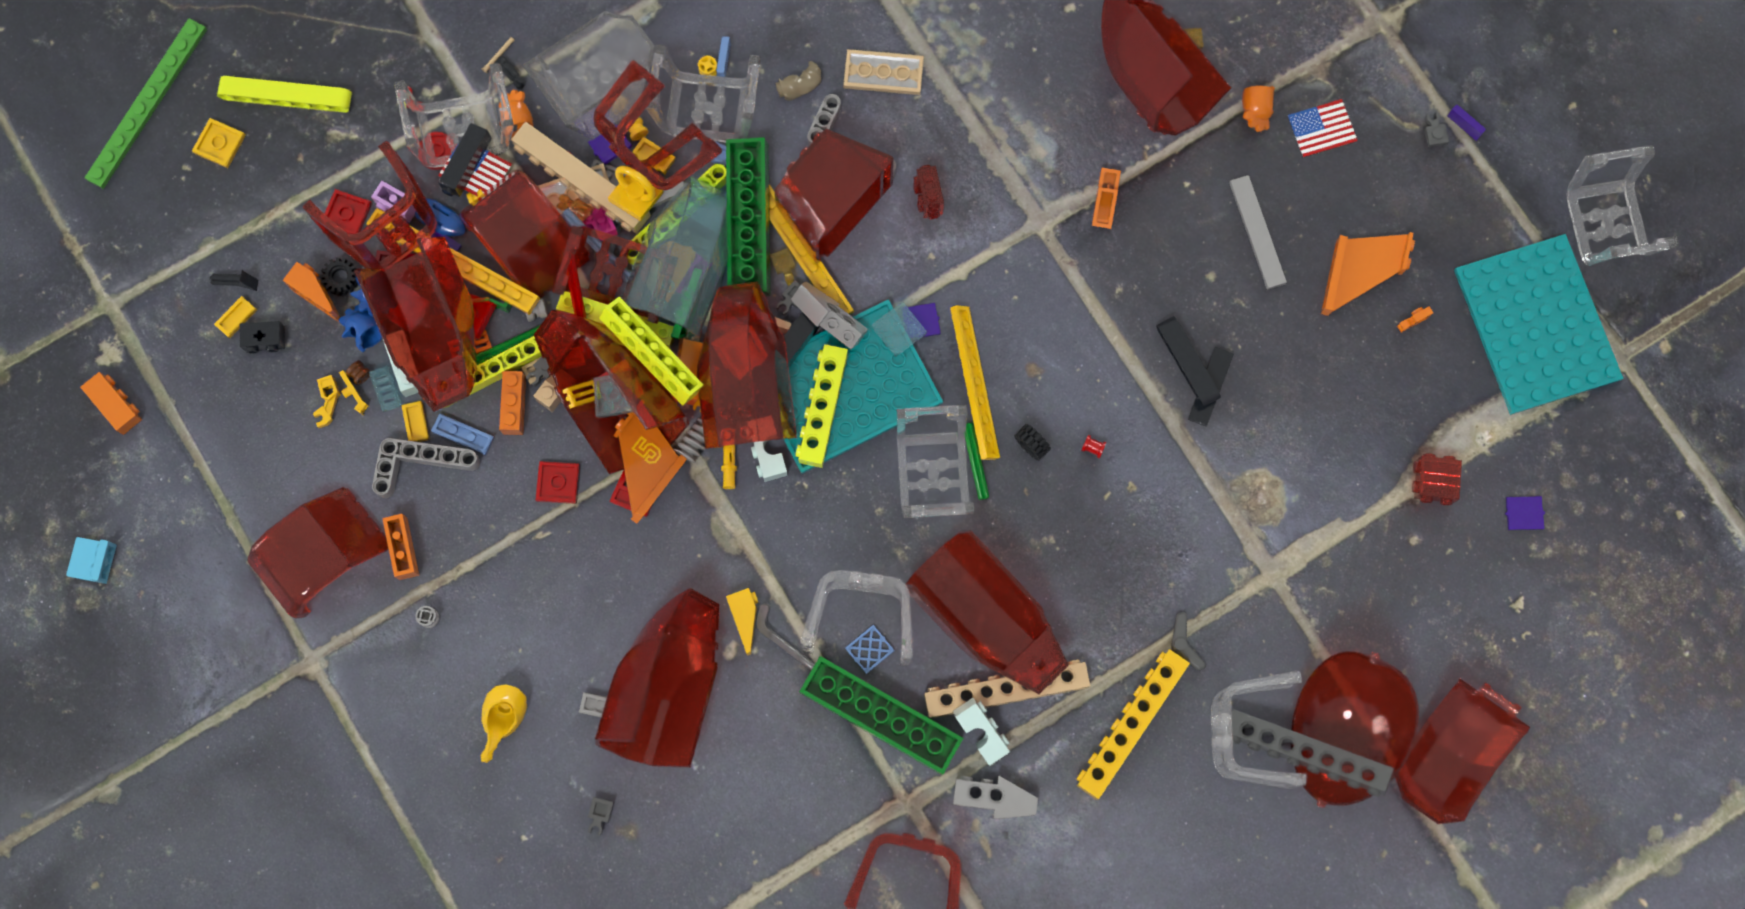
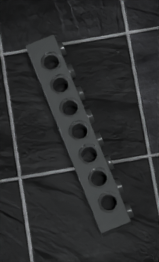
(1321, 750)

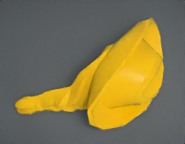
(501, 716)

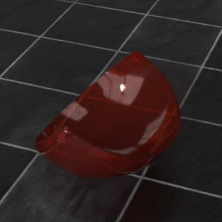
(1360, 708)

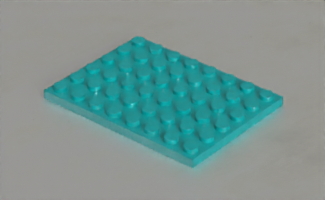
(1538, 324)
(870, 390)

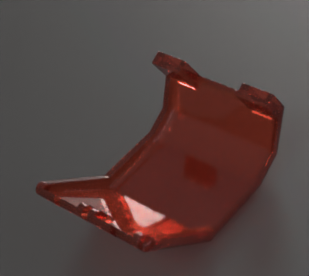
(521, 231)
(315, 548)

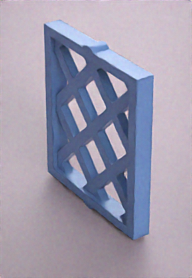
(860, 638)

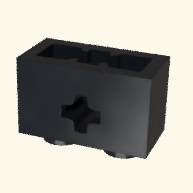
(252, 332)

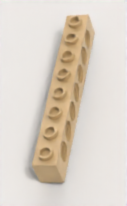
(936, 709)

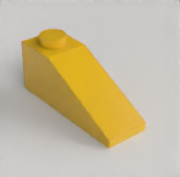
(744, 613)

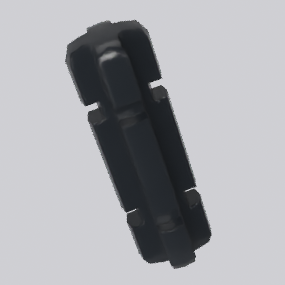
(511, 73)

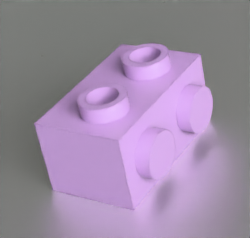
(387, 196)

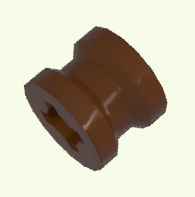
(358, 372)

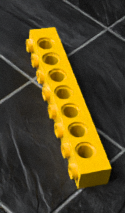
(1176, 666)

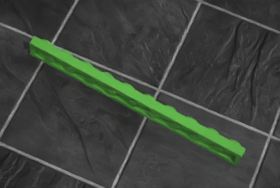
(145, 103)

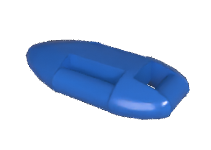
(447, 220)

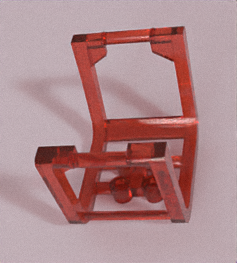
(616, 135)
(576, 242)
(359, 252)
(908, 841)

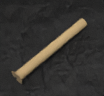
(498, 54)

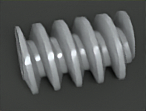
(693, 443)

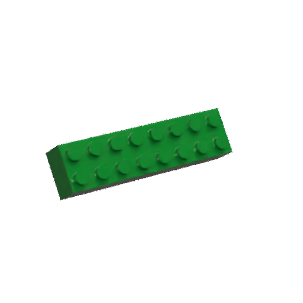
(748, 212)
(881, 715)

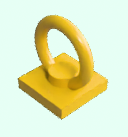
(634, 192)

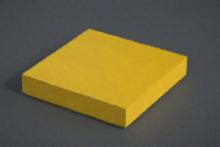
(218, 143)

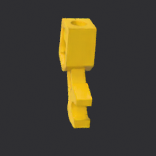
(330, 401)

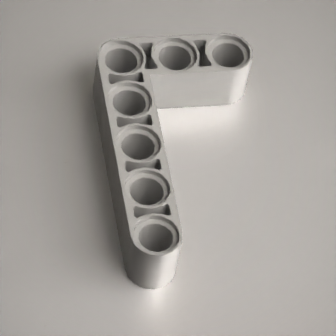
(830, 115)
(419, 457)

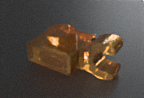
(578, 207)

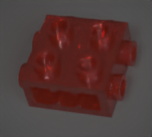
(929, 192)
(1437, 479)

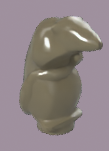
(797, 86)

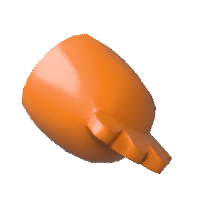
(1258, 106)
(519, 110)

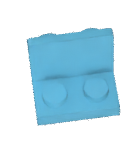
(91, 560)

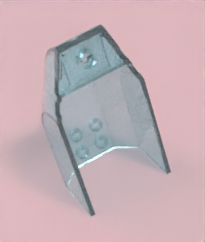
(682, 258)

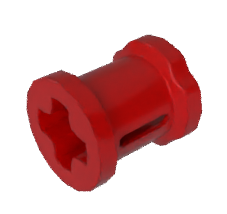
(1093, 446)

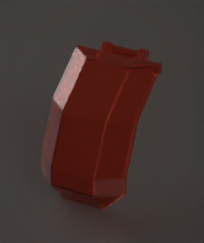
(1459, 752)

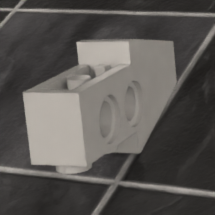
(827, 313)
(1013, 801)

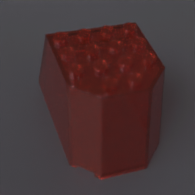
(832, 190)

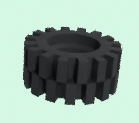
(331, 269)
(1032, 442)

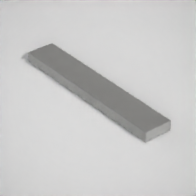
(1257, 232)

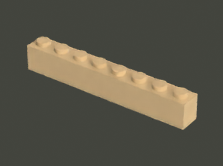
(572, 173)

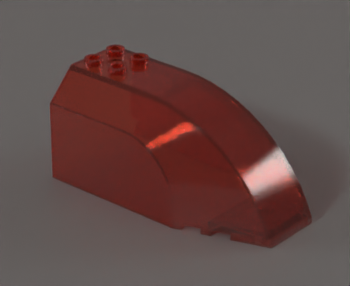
(1159, 66)
(426, 321)
(585, 350)
(744, 371)
(988, 612)
(663, 685)

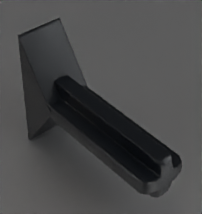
(243, 280)

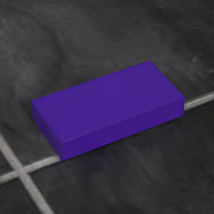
(1466, 122)

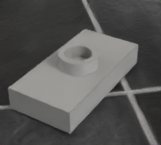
(592, 704)

